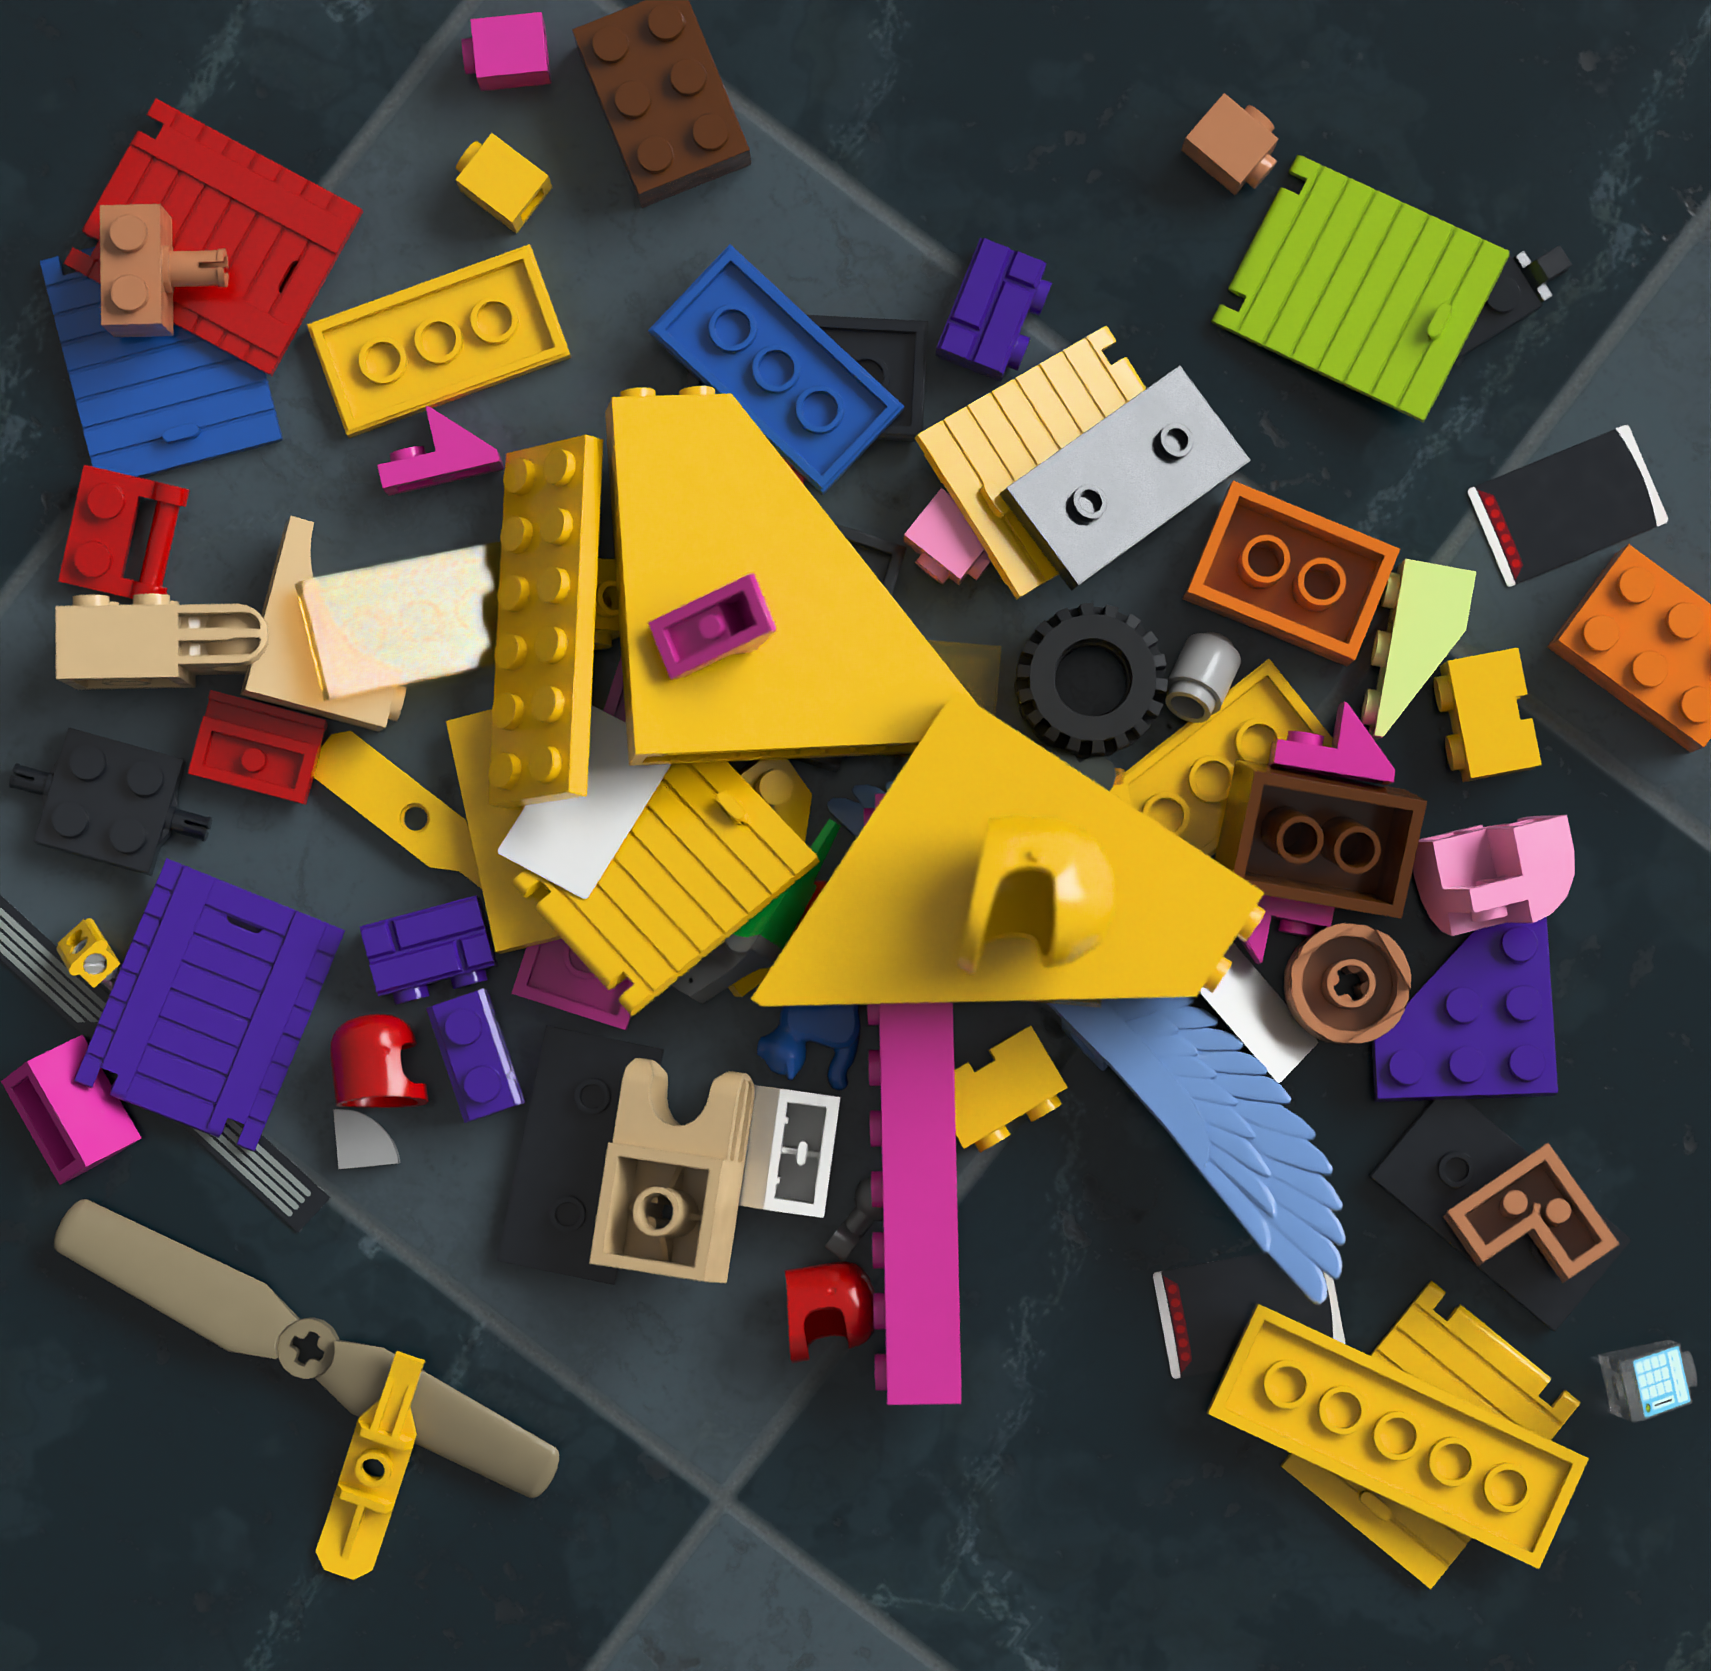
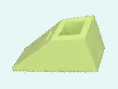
(1424, 624)

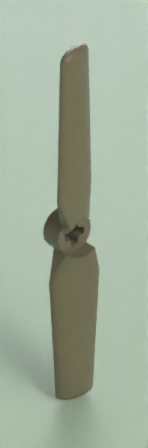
(254, 1321)

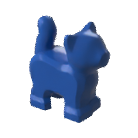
(825, 1025)

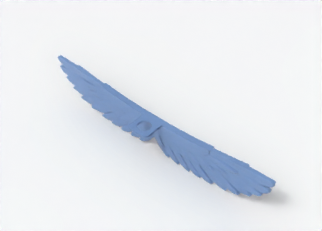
(1213, 1108)

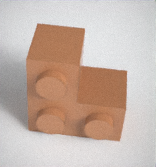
(1537, 1200)

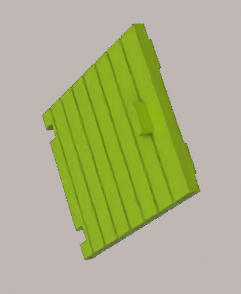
(1359, 285)

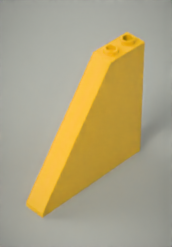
(713, 500)
(903, 892)

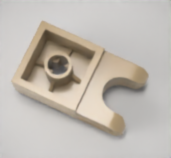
(153, 642)
(684, 1166)

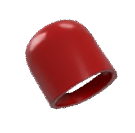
(369, 1066)
(828, 1303)

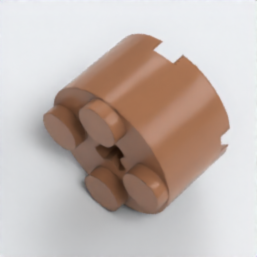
(1380, 994)

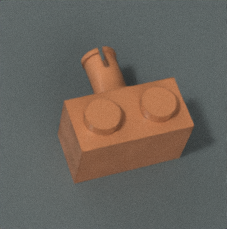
(143, 270)

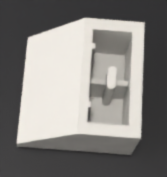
(789, 1151)

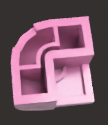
(1495, 873)

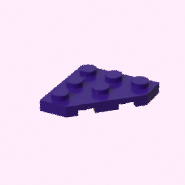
(1476, 1024)

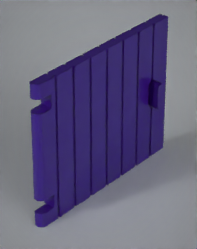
(208, 1006)

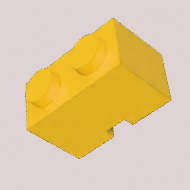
(1485, 715)
(1013, 1084)

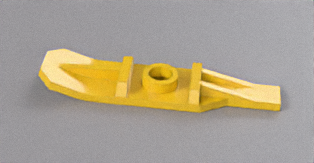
(386, 794)
(364, 1501)

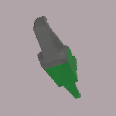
(761, 938)

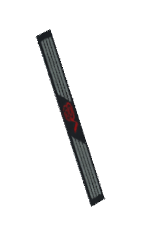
(263, 1171)

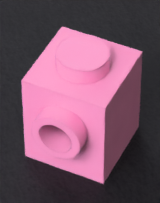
(946, 542)

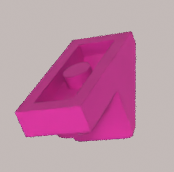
(456, 457)
(713, 627)
(1351, 757)
(1294, 917)

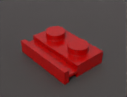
(258, 747)

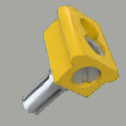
(89, 954)

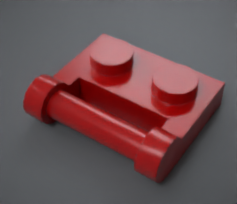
(104, 531)

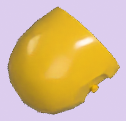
(1041, 885)

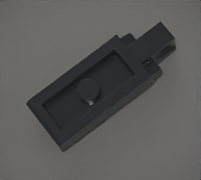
(1516, 295)

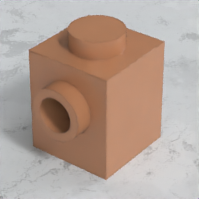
(1233, 144)

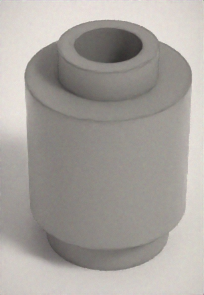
(1202, 676)

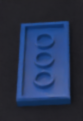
(779, 366)

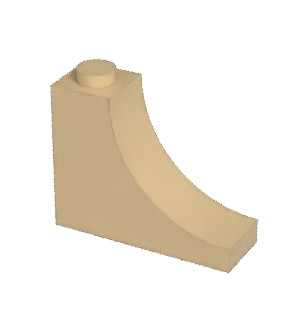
(287, 667)

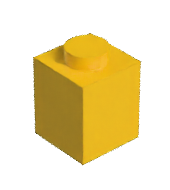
(502, 181)

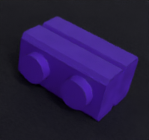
(992, 310)
(429, 948)
(476, 1055)

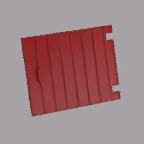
(237, 202)

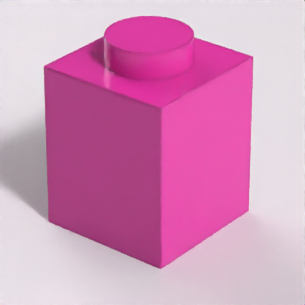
(507, 51)

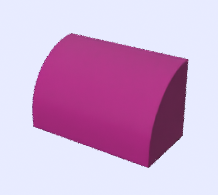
(69, 1121)

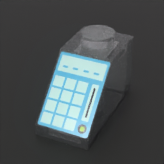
(1648, 1379)

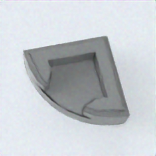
(362, 1141)

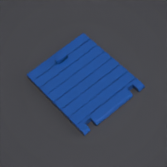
(154, 398)

